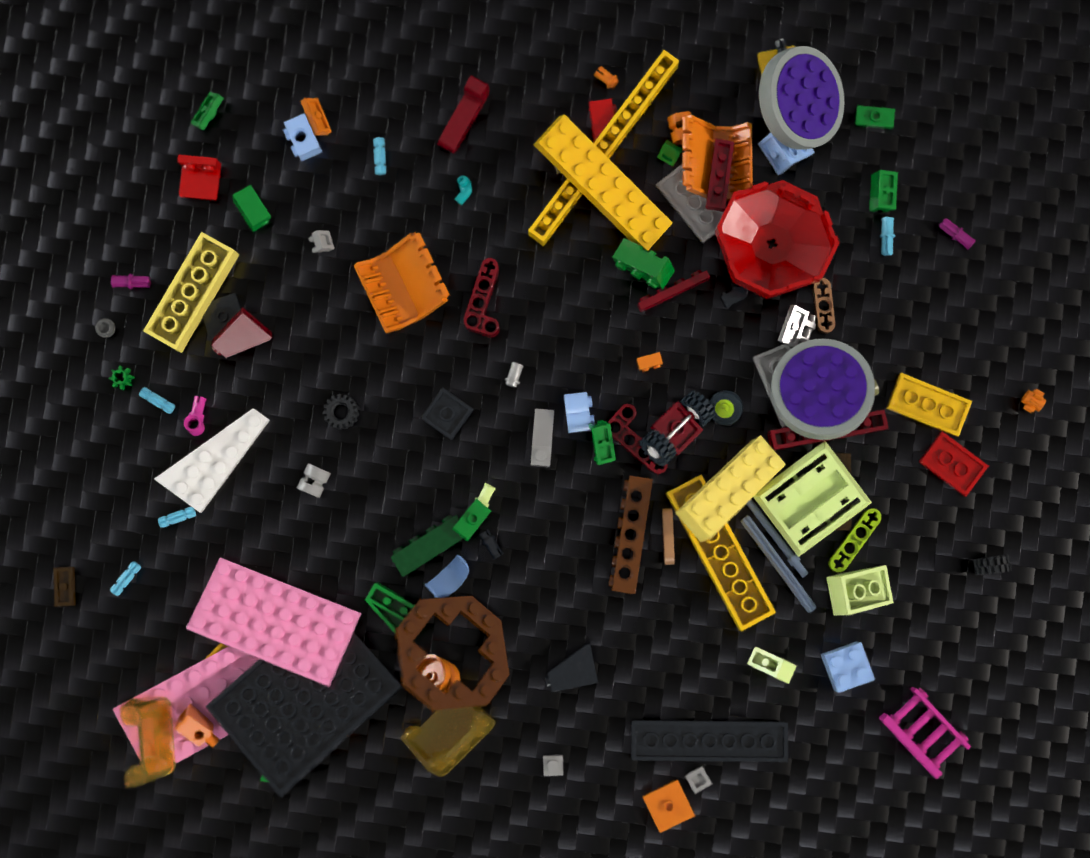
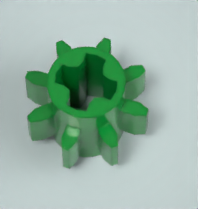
(116, 379)

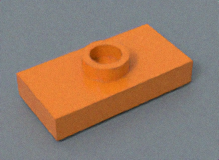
(316, 116)

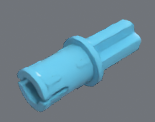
(887, 236)

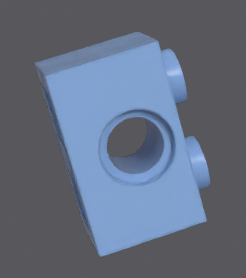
(301, 126)

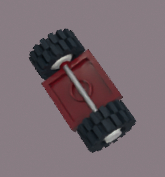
(677, 428)

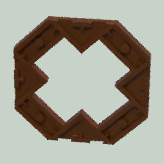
(411, 655)

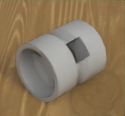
(313, 473)

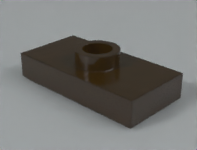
(64, 586)

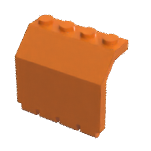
(699, 146)
(402, 283)

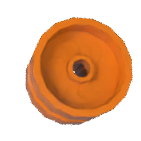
(439, 672)

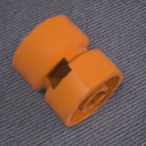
(675, 122)

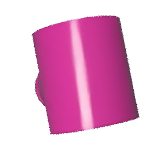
(196, 415)

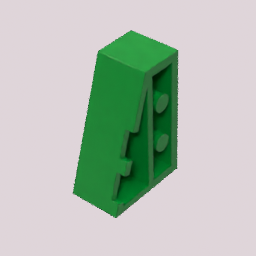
(643, 264)
(389, 605)

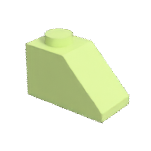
(771, 665)

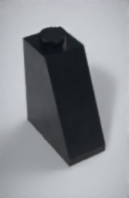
(573, 671)

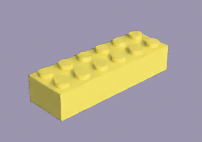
(191, 292)
(730, 489)

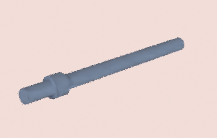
(792, 559)

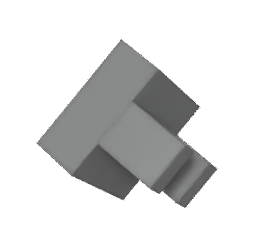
(322, 241)

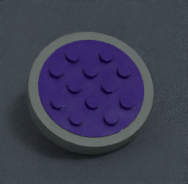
(801, 98)
(822, 389)

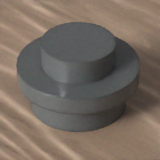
(105, 328)

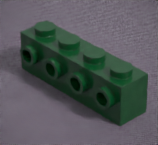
(427, 547)

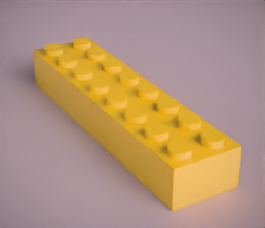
(602, 182)
(726, 565)

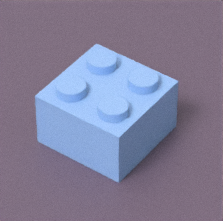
(847, 666)

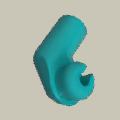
(465, 189)

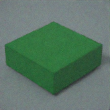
(669, 153)

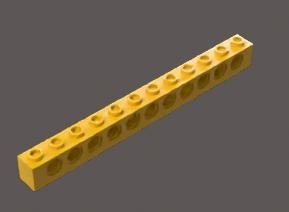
(607, 142)

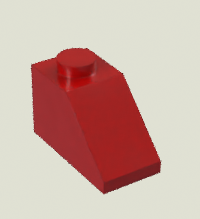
(601, 114)

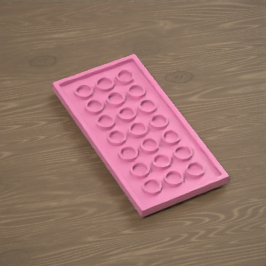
(274, 621)
(195, 686)

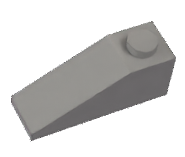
(542, 438)

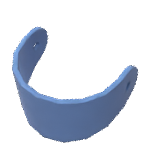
(449, 578)

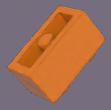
(649, 361)

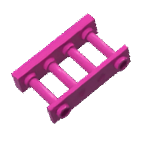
(919, 750)

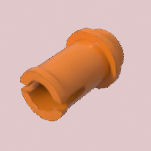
(610, 80)

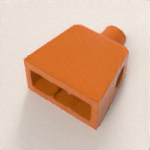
(196, 727)

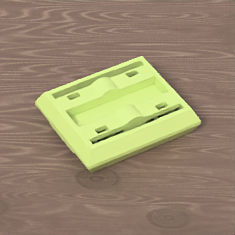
(812, 499)

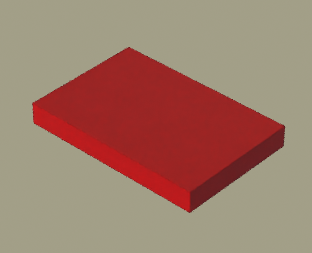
(953, 463)

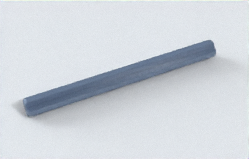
(778, 564)

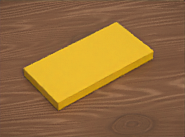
(929, 404)

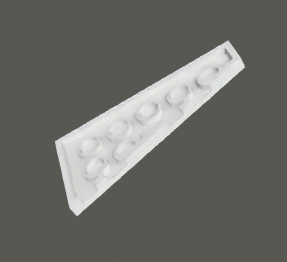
(206, 468)

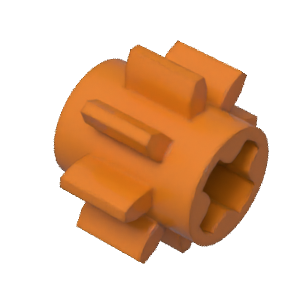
(1033, 400)

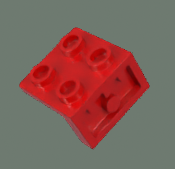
(199, 177)

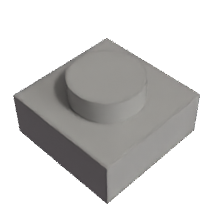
(553, 765)
(698, 779)

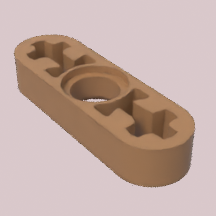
(830, 319)
(668, 536)

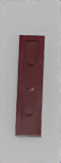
(719, 175)
(680, 286)

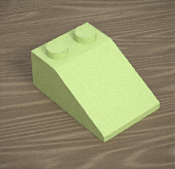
(859, 590)

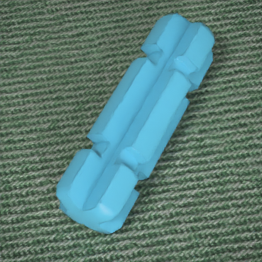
(379, 156)
(157, 400)
(176, 517)
(125, 578)

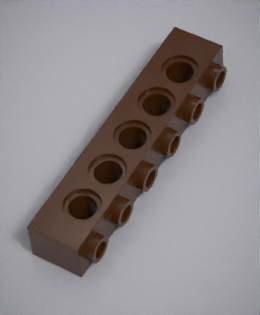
(643, 486)

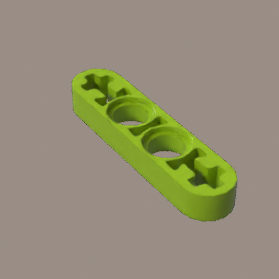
(857, 542)

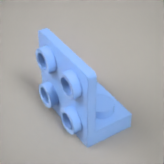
(781, 156)

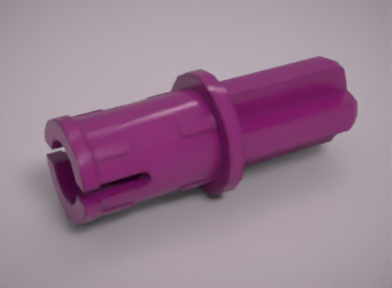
(957, 233)
(131, 281)

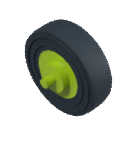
(727, 407)

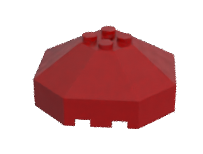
(792, 219)

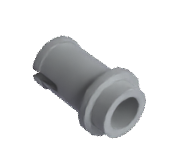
(514, 374)

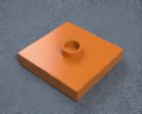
(668, 806)

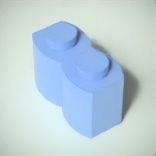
(577, 412)

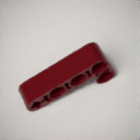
(465, 114)
(484, 295)
(624, 431)

